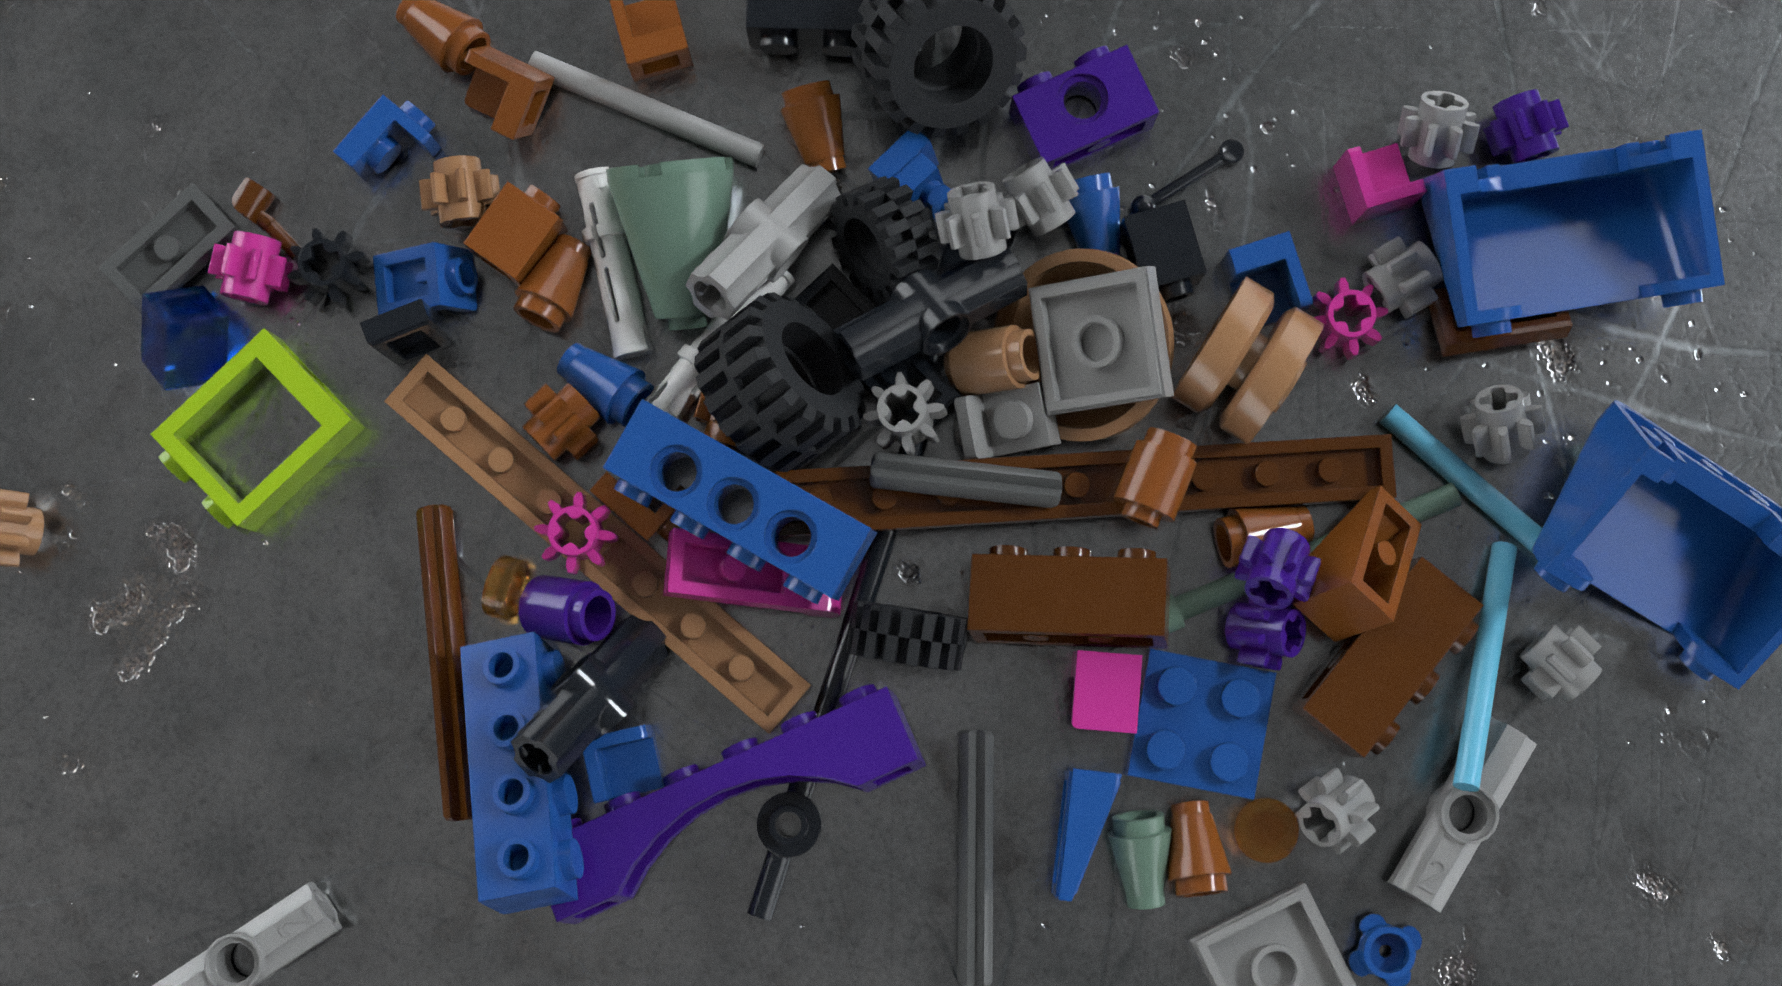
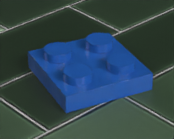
(1201, 723)

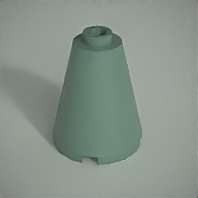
(672, 223)

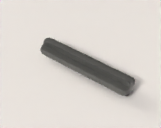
(965, 479)

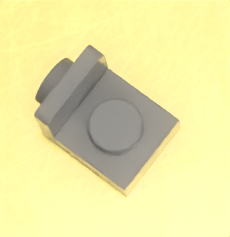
(1004, 423)

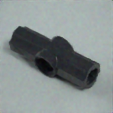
(929, 313)
(589, 699)

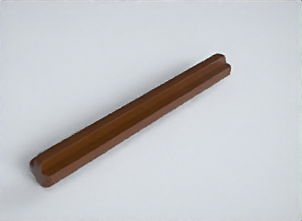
(444, 641)

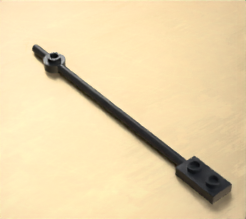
(834, 686)

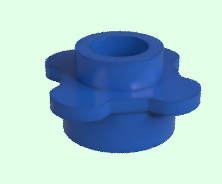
(1403, 945)

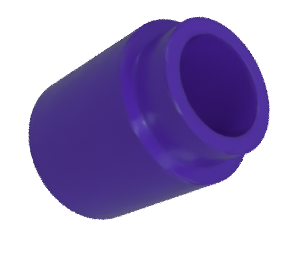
(566, 610)

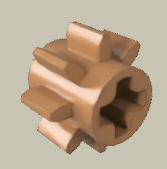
(458, 191)
(19, 527)

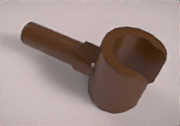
(252, 202)

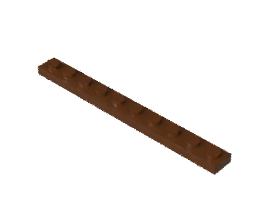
(1223, 480)

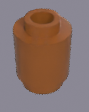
(1156, 478)

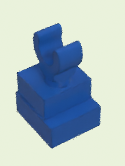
(914, 164)

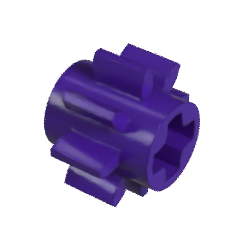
(1526, 127)
(1277, 568)
(1264, 634)

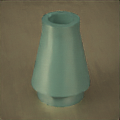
(1141, 855)

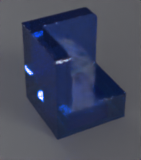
(183, 336)

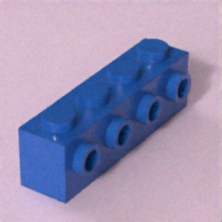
(518, 820)

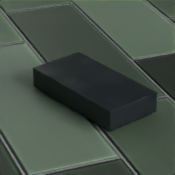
(407, 332)

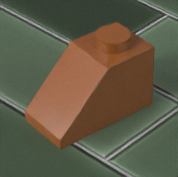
(1362, 567)

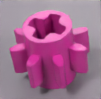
(250, 267)
(1355, 304)
(558, 533)

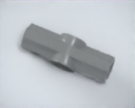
(763, 242)
(1440, 851)
(272, 937)

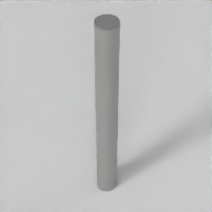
(649, 110)

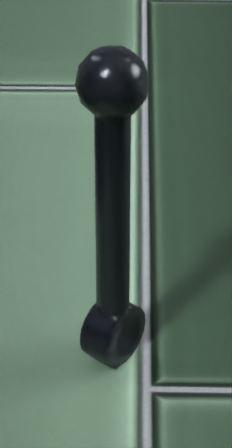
(1228, 154)

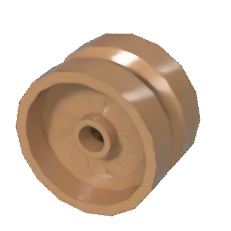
(1253, 364)

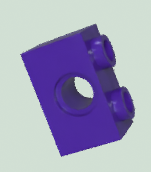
(1104, 77)

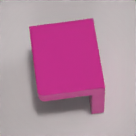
(1375, 183)
(1106, 691)

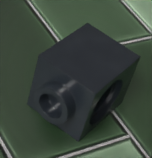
(1167, 241)

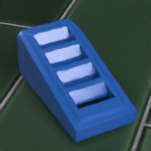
(1083, 812)

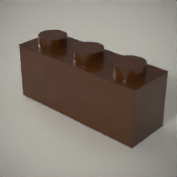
(1070, 598)
(1390, 665)

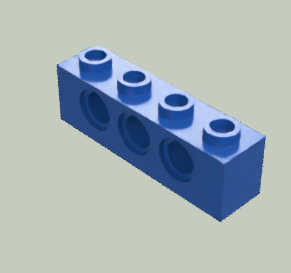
(658, 439)

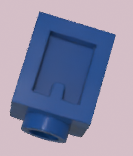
(377, 137)
(429, 272)

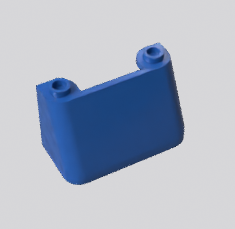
(1575, 231)
(1670, 543)

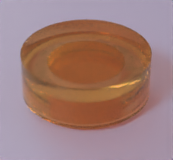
(504, 587)
(1265, 830)

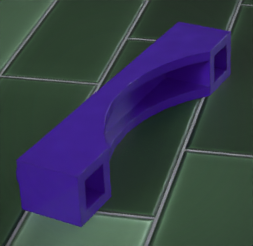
(851, 746)

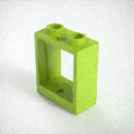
(336, 431)

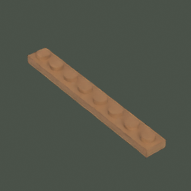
(632, 570)

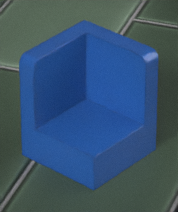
(1273, 265)
(623, 763)

